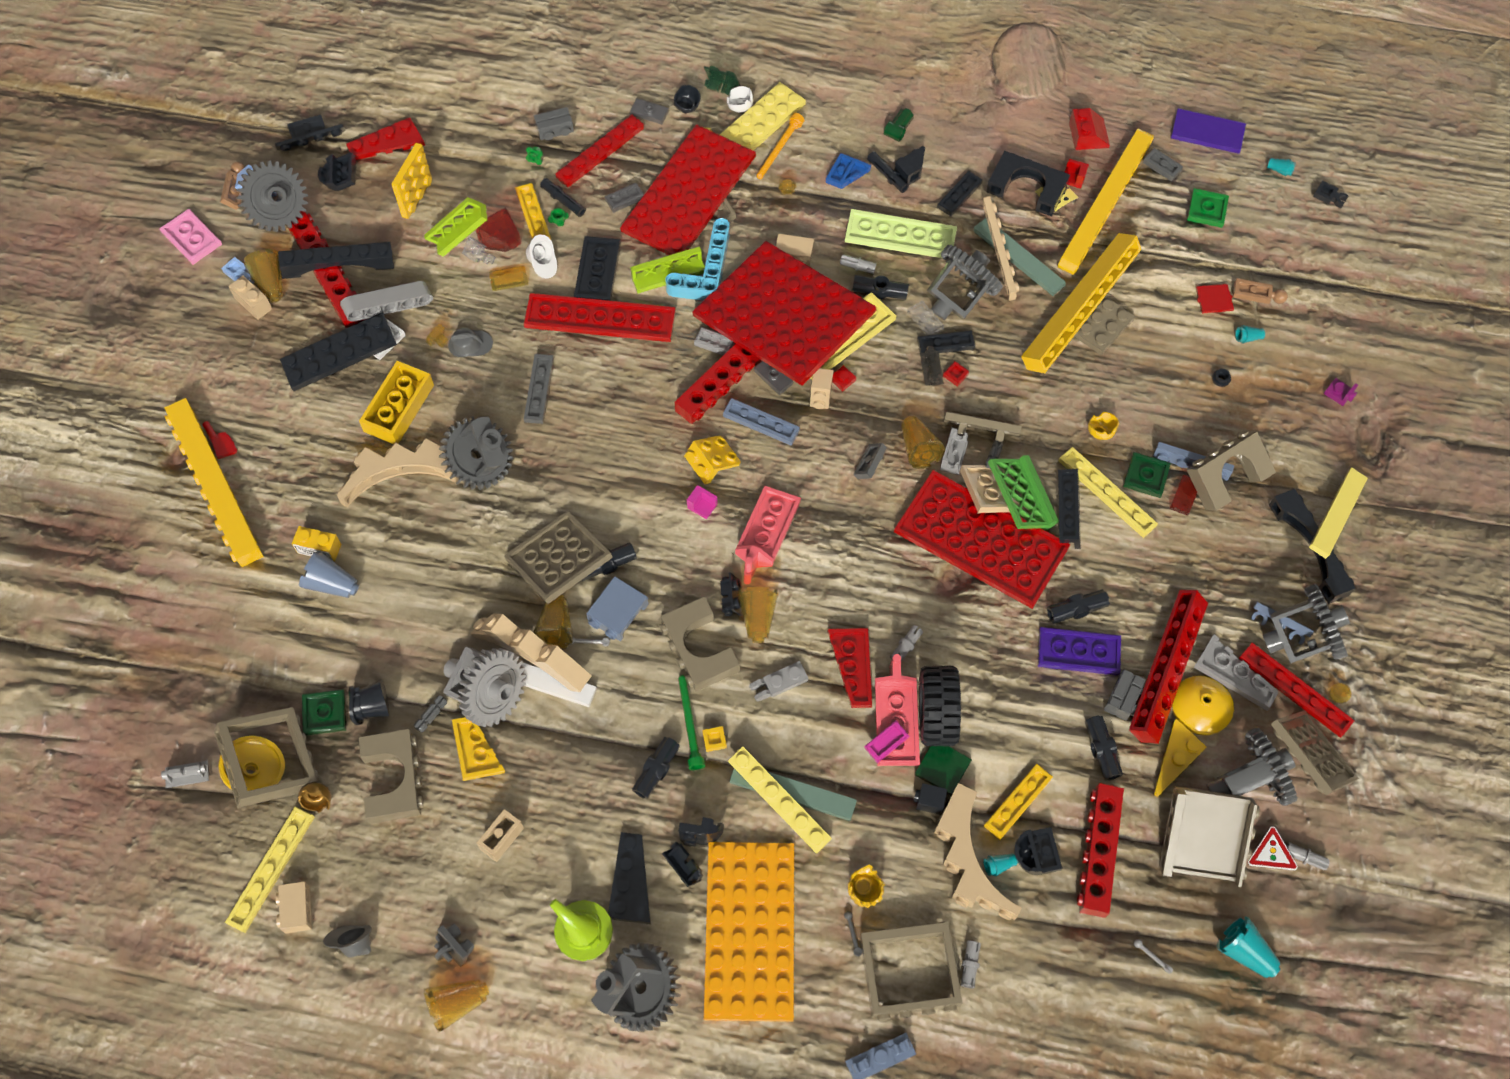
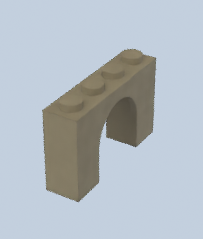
(1207, 472)
(699, 671)
(405, 800)

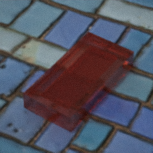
(1184, 496)

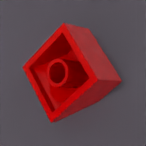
(1088, 130)

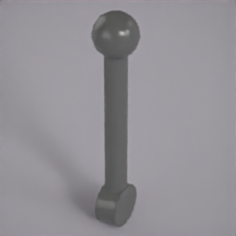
(857, 951)

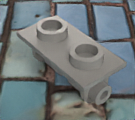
(186, 774)

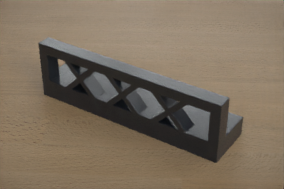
(1069, 507)

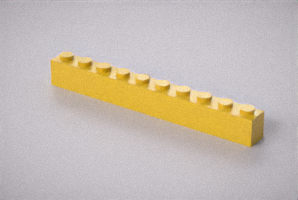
(1081, 303)
(214, 483)

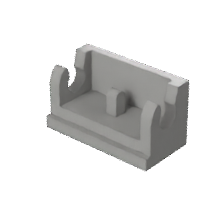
(954, 452)

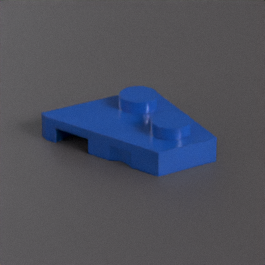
(846, 171)

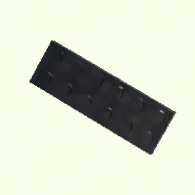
(338, 351)

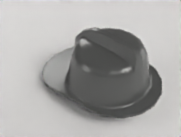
(469, 343)
(350, 940)

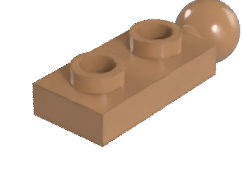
(229, 192)
(1258, 292)

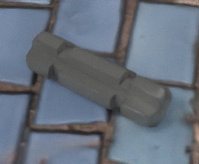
(994, 452)
(430, 713)

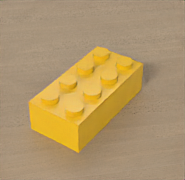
(396, 403)

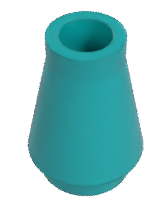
(1282, 166)
(1247, 334)
(997, 864)

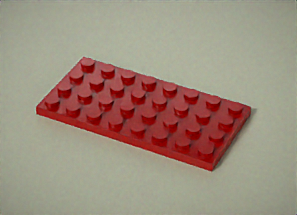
(688, 191)
(981, 543)

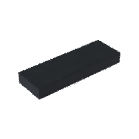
(959, 193)
(947, 342)

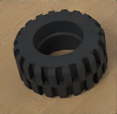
(939, 705)

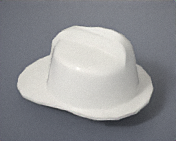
(542, 256)

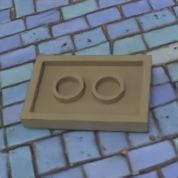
(1104, 325)

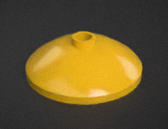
(1198, 715)
(259, 756)

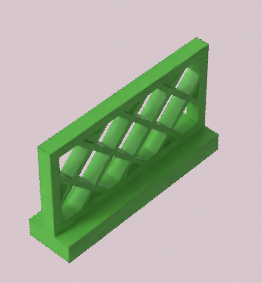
(1030, 488)

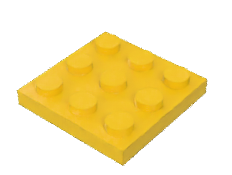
(412, 181)

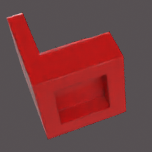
(1077, 172)

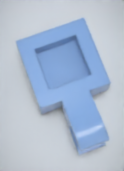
(236, 269)

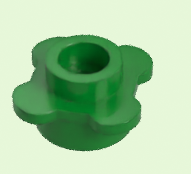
(534, 155)
(558, 217)

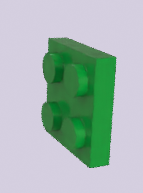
(1208, 208)

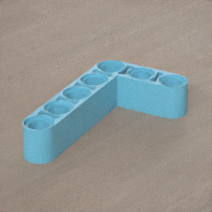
(701, 284)

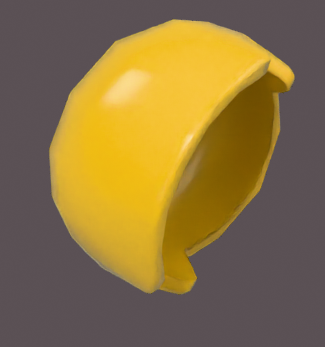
(1103, 426)

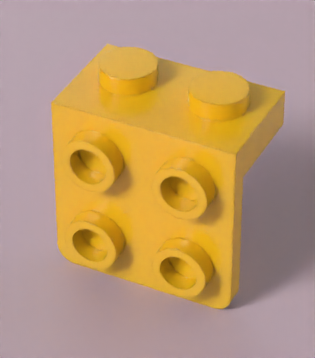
(710, 456)

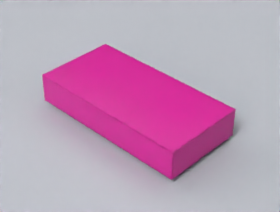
(886, 741)

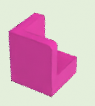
(702, 502)

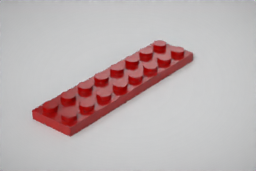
(600, 317)

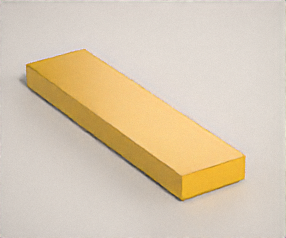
(532, 210)
(1018, 801)

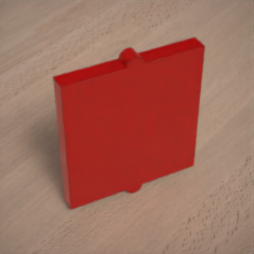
(1214, 298)

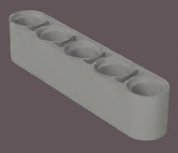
(386, 300)

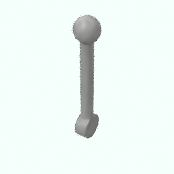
(605, 641)
(1138, 943)

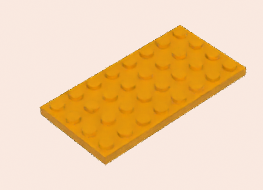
(750, 932)

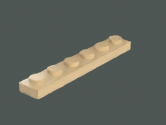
(1002, 255)

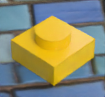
(714, 739)

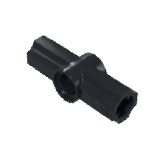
(889, 288)
(621, 555)
(1078, 606)
(1103, 747)
(656, 767)

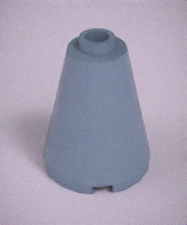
(327, 577)

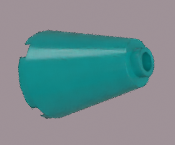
(1249, 948)

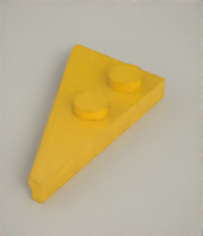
(1181, 751)

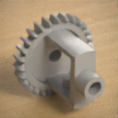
(485, 684)

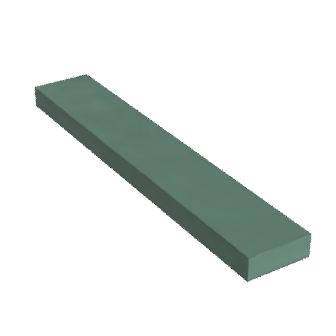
(1024, 261)
(808, 796)

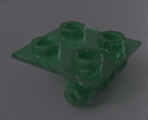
(717, 78)

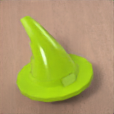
(582, 929)

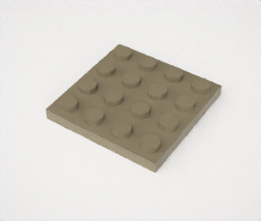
(558, 557)
(1314, 752)

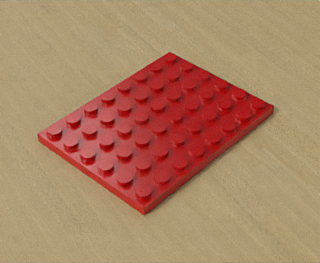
(784, 312)

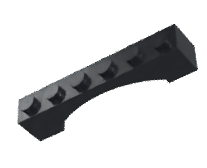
(298, 262)
(1291, 509)

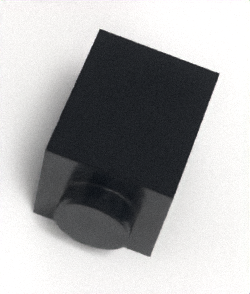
(930, 798)

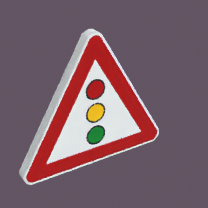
(1273, 853)

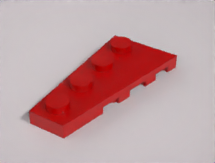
(393, 137)
(853, 661)

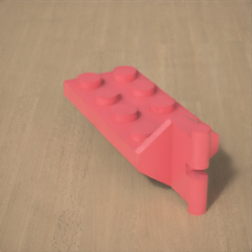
(766, 530)
(898, 701)

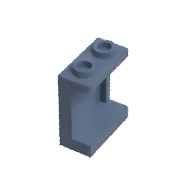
(616, 608)

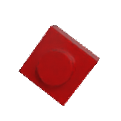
(843, 378)

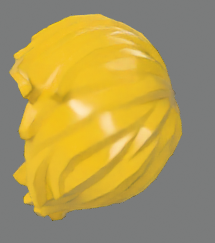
(866, 887)

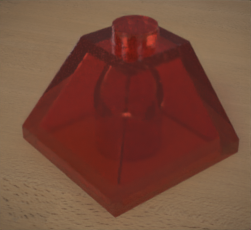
(499, 232)

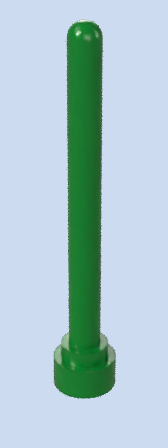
(695, 760)

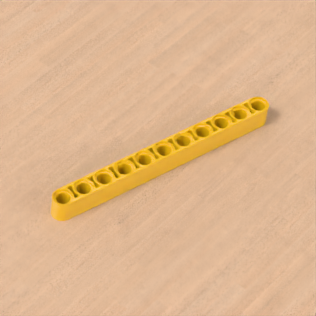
(1105, 202)

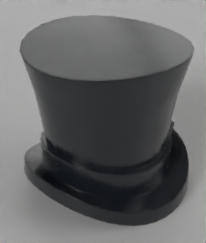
(368, 702)

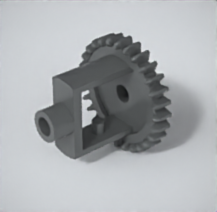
(257, 197)
(974, 268)
(488, 445)
(1330, 619)
(1267, 769)
(624, 990)

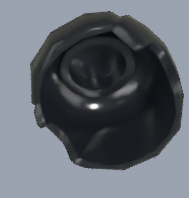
(687, 99)

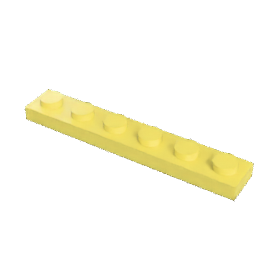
(779, 800)

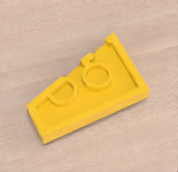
(473, 751)

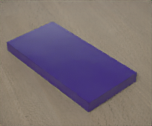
(1208, 131)
(1079, 651)

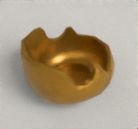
(315, 797)

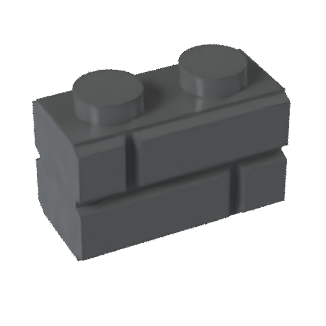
(553, 124)
(1124, 695)

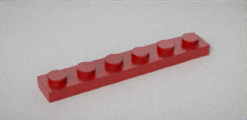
(599, 151)
(1297, 690)

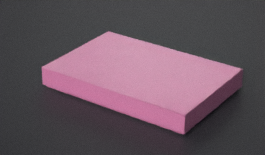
(190, 236)

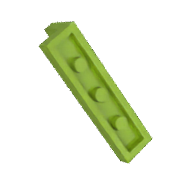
(461, 227)
(656, 277)

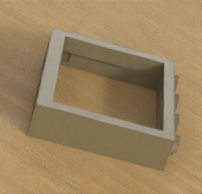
(233, 770)
(904, 934)

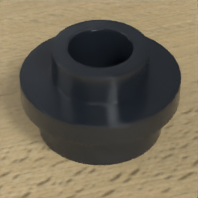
(1224, 374)

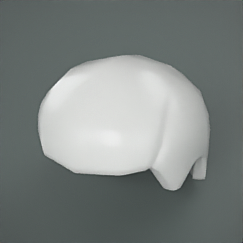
(740, 99)

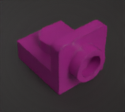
(1341, 392)

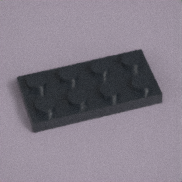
(597, 268)

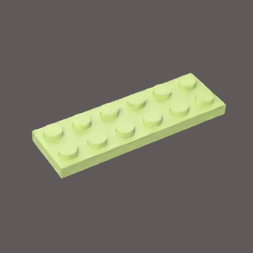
(899, 233)

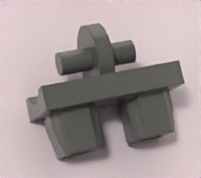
(450, 948)

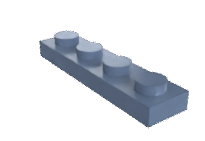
(761, 421)
(1185, 458)

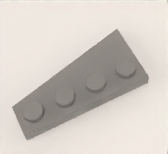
(1228, 670)

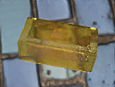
(508, 278)

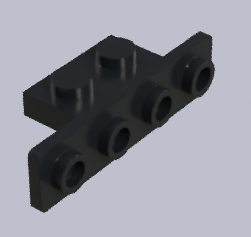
(308, 130)

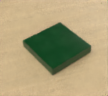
(1147, 475)
(323, 712)
(943, 767)

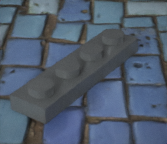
(538, 389)

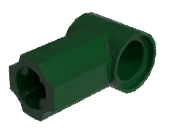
(897, 128)

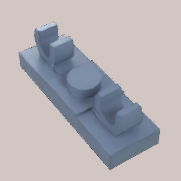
(1298, 628)
(880, 1057)

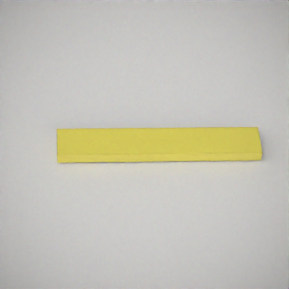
(1109, 492)
(1338, 513)
(269, 869)

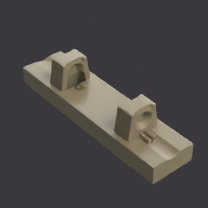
(978, 423)

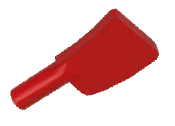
(221, 442)

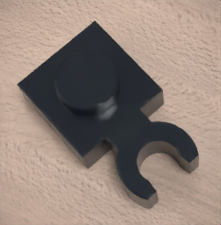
(1328, 193)

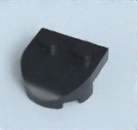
(338, 172)
(700, 834)
(1037, 852)

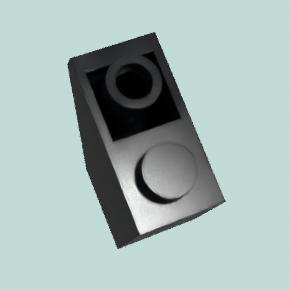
(911, 165)

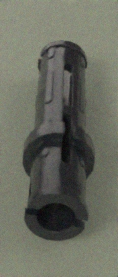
(893, 177)
(557, 192)

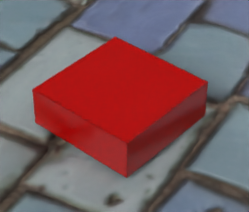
(956, 373)

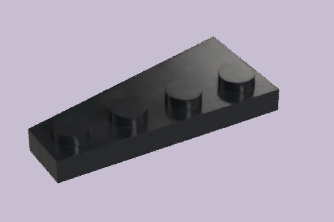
(629, 889)

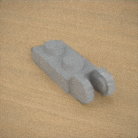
(780, 681)

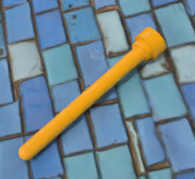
(796, 122)

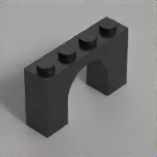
(1013, 167)

